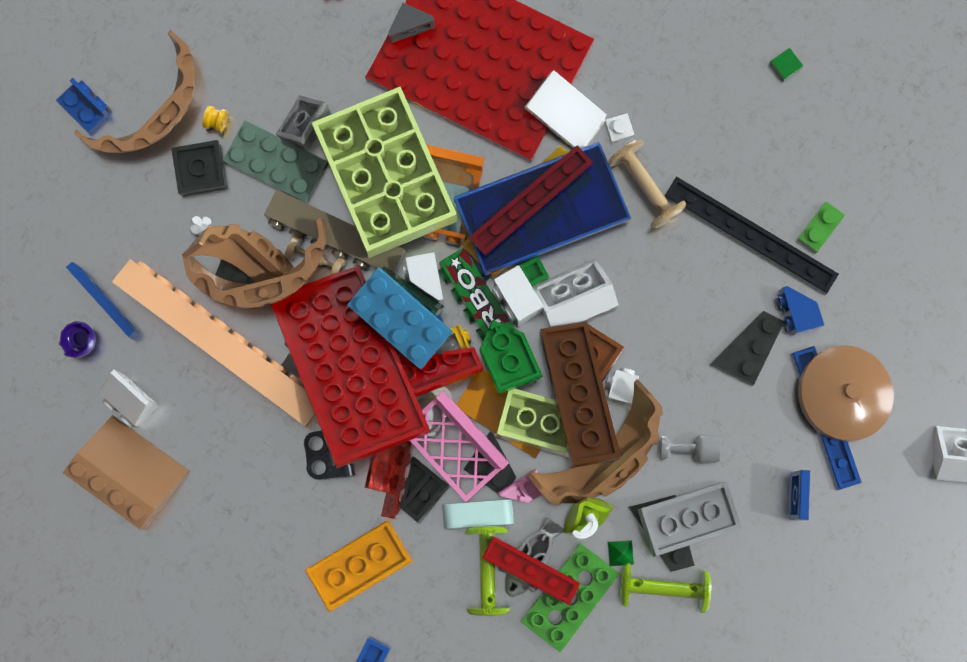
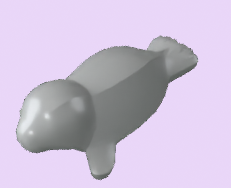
(537, 546)

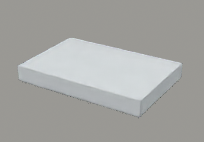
(565, 110)

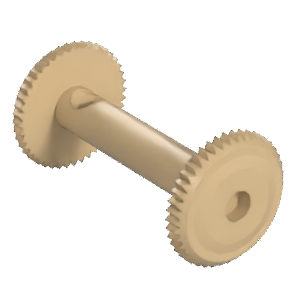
(627, 156)

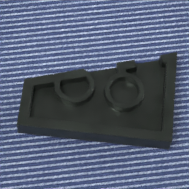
(749, 351)

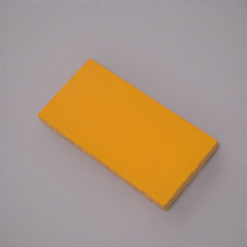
(486, 406)
(358, 565)

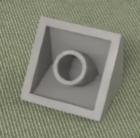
(298, 124)

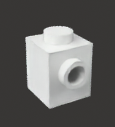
(621, 386)

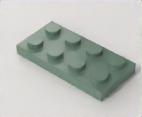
(275, 161)

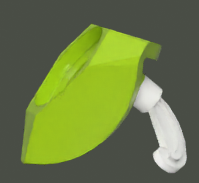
(587, 517)

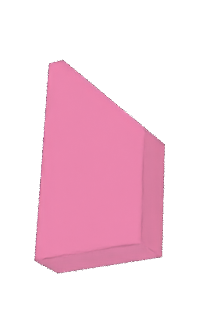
(521, 489)

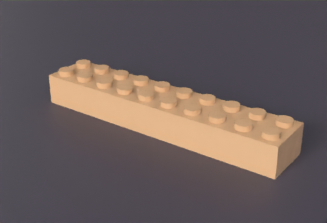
(215, 339)

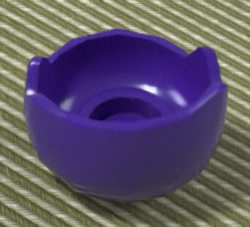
(77, 339)

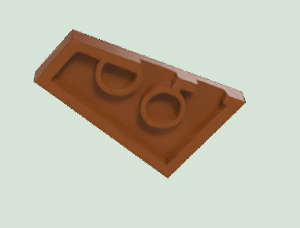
(606, 351)

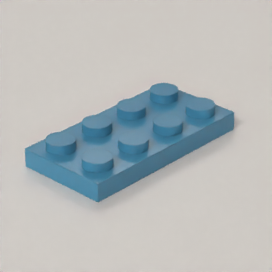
(400, 318)

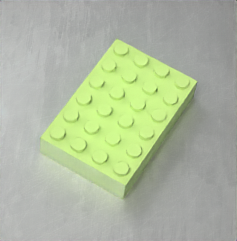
(384, 172)

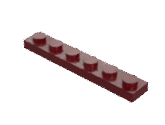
(530, 200)

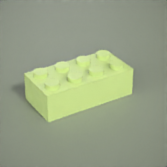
(532, 422)

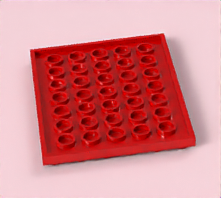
(482, 67)

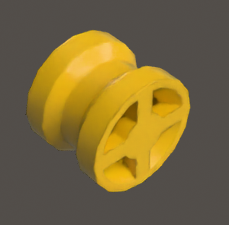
(215, 119)

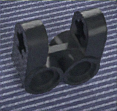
(323, 455)

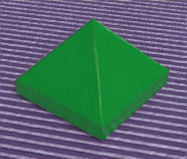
(620, 553)

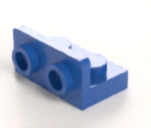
(83, 107)

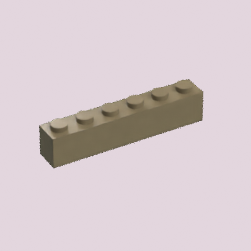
(341, 236)

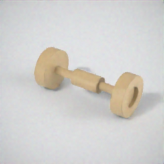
(294, 247)

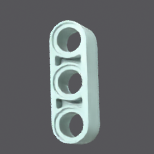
(478, 514)

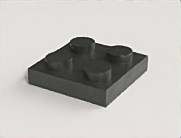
(198, 167)

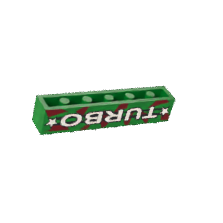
(472, 291)

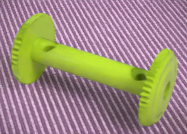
(487, 573)
(666, 588)

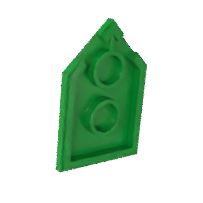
(508, 358)

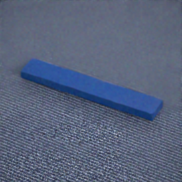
(836, 452)

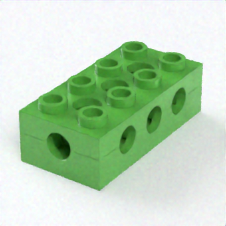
(586, 599)

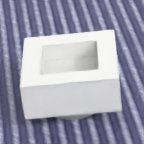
(619, 128)

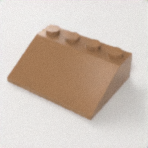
(126, 472)

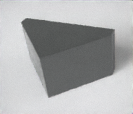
(410, 22)

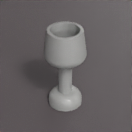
(705, 448)

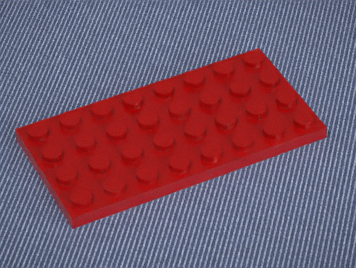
(348, 370)

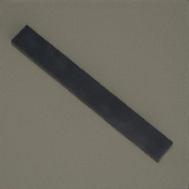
(752, 236)

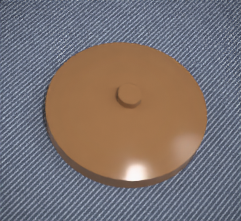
(845, 393)

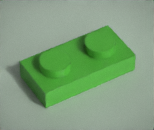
(821, 227)

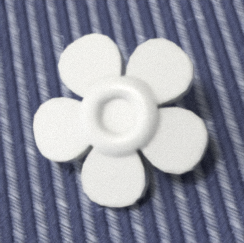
(199, 225)

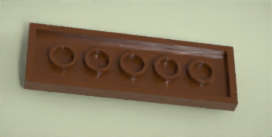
(579, 395)

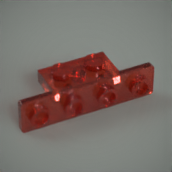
(387, 475)

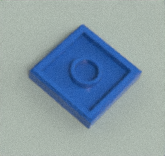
(800, 495)

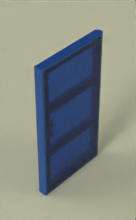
(578, 211)

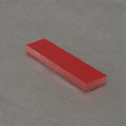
(531, 570)

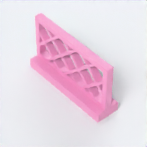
(473, 435)

